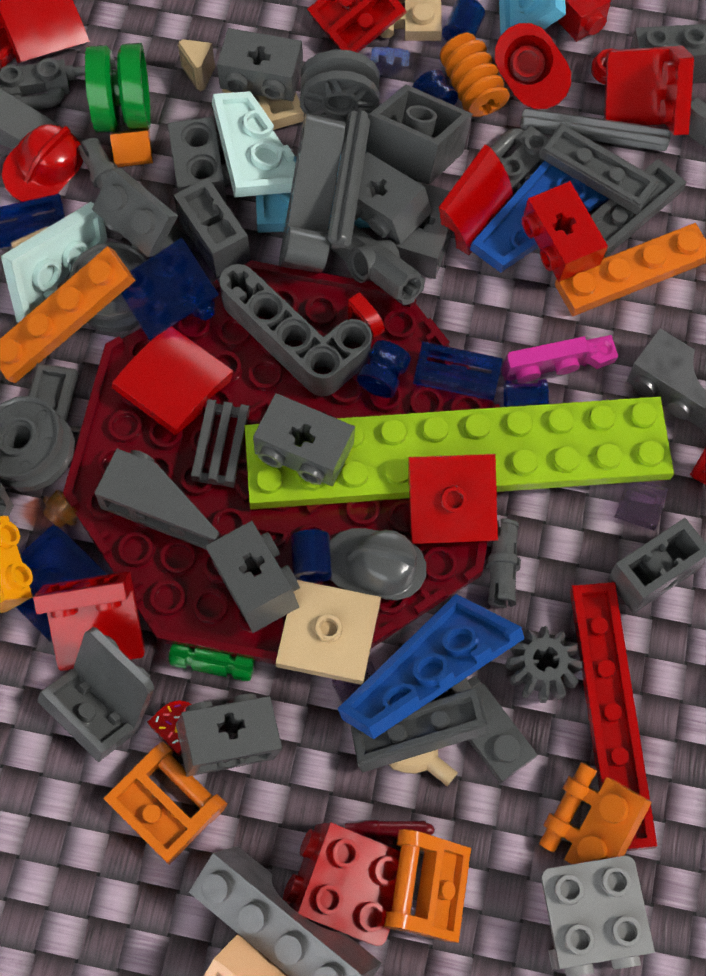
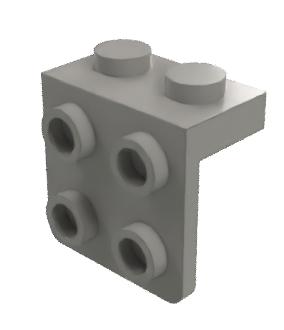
(596, 915)

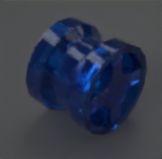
(435, 84)

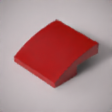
(355, 22)
(41, 27)
(476, 198)
(172, 379)

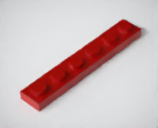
(610, 696)

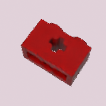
(563, 231)

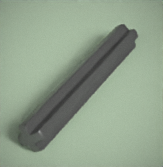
(598, 129)
(348, 180)

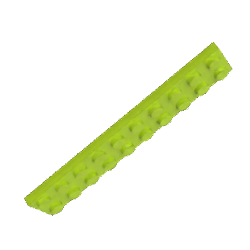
(531, 443)

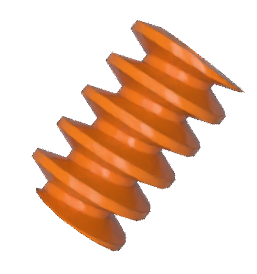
(473, 75)

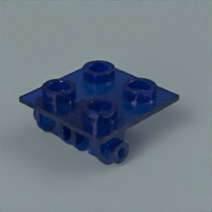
(169, 290)

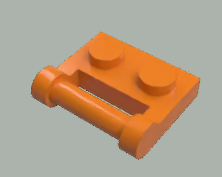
(154, 813)
(440, 887)

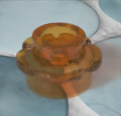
(59, 510)

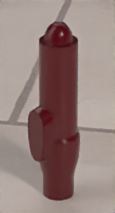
(387, 831)

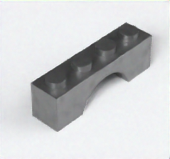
(668, 372)
(245, 899)

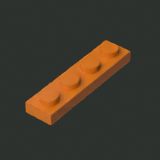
(634, 269)
(63, 313)

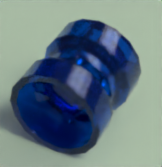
(384, 368)

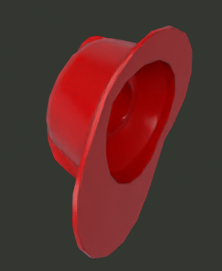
(532, 66)
(41, 163)

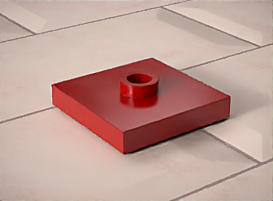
(452, 498)

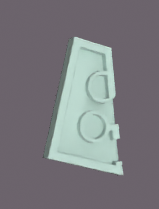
(251, 148)
(47, 258)

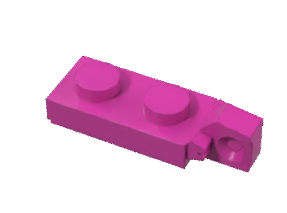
(560, 356)

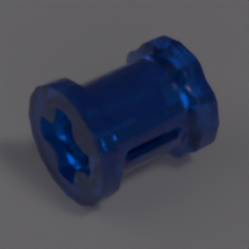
(525, 394)

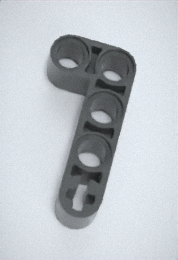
(312, 194)
(289, 326)

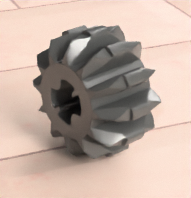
(555, 676)

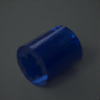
(463, 18)
(311, 556)

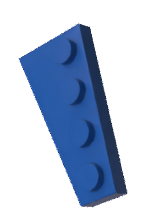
(504, 239)
(433, 660)

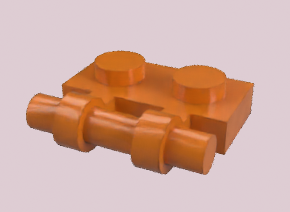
(608, 825)

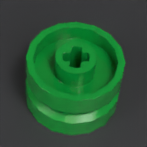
(115, 88)

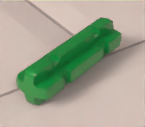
(211, 662)

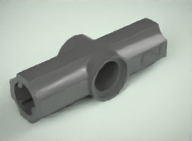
(382, 265)

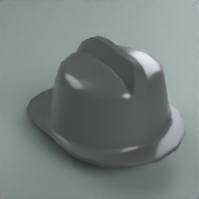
(377, 563)

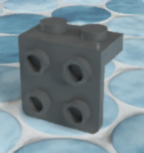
(137, 214)
(100, 697)

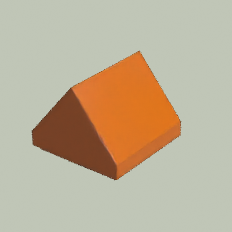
(131, 147)

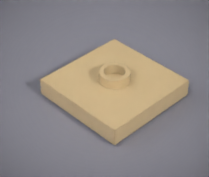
(329, 633)

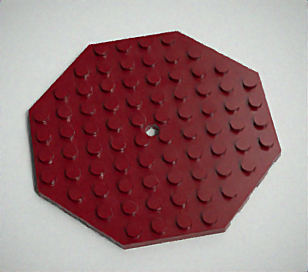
(177, 581)

